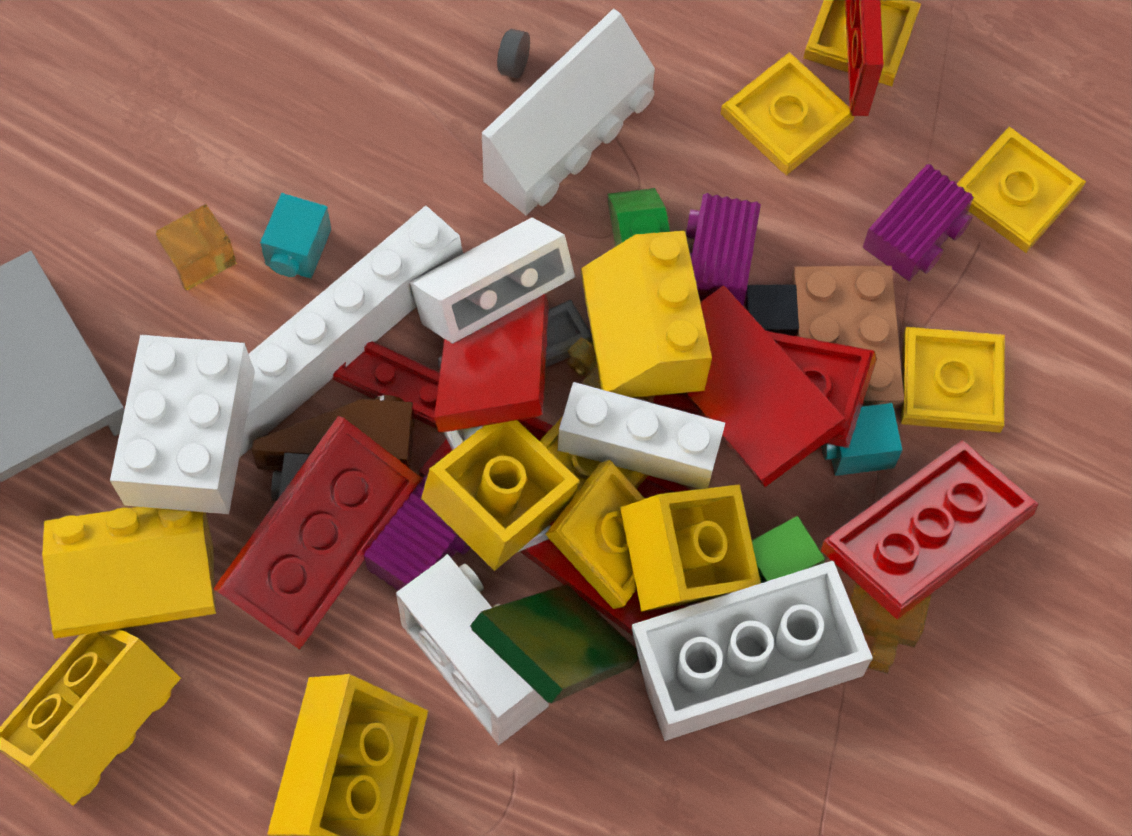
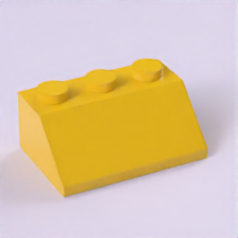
(647, 317)
(127, 569)
(86, 711)
(348, 761)

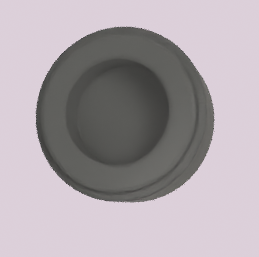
(513, 53)

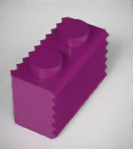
(919, 222)
(723, 244)
(412, 543)

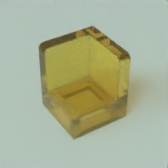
(196, 246)

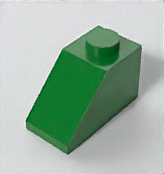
(636, 213)

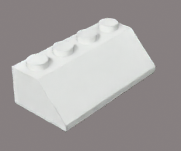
(567, 114)
(750, 650)

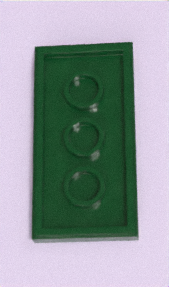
(555, 642)

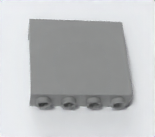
(47, 373)

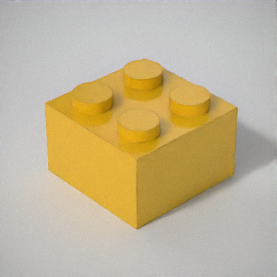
(499, 490)
(689, 546)

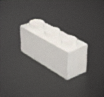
(492, 279)
(640, 436)

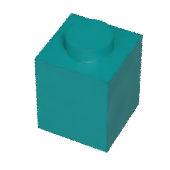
(295, 236)
(873, 444)

